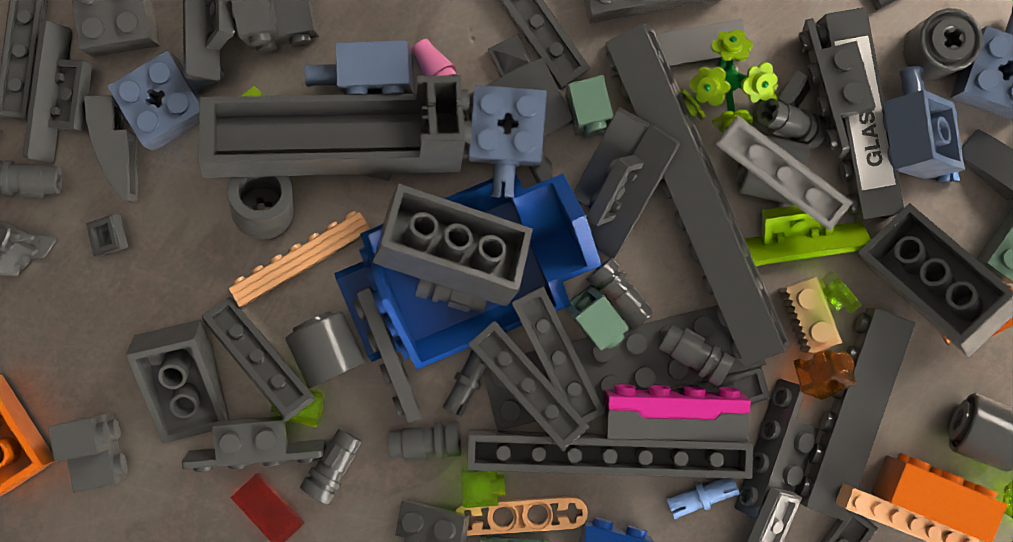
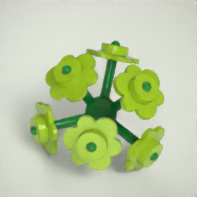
(725, 78)

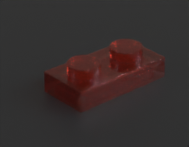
(267, 509)

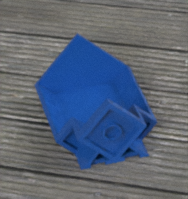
(432, 331)

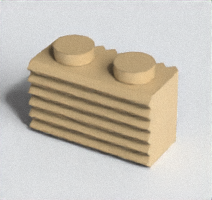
(810, 315)

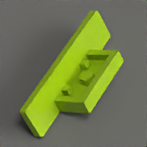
(795, 235)

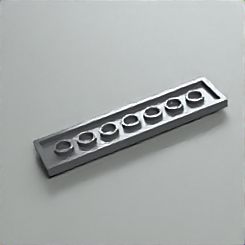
(630, 362)

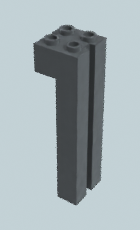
(337, 132)

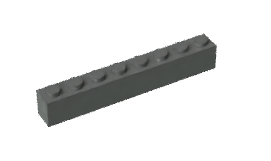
(600, 455)

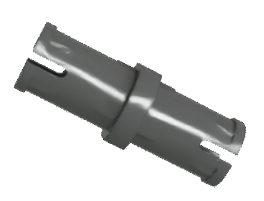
(465, 385)

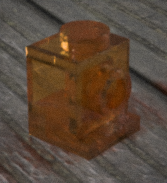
(825, 373)

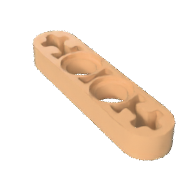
(520, 521)

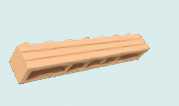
(299, 259)
(897, 517)

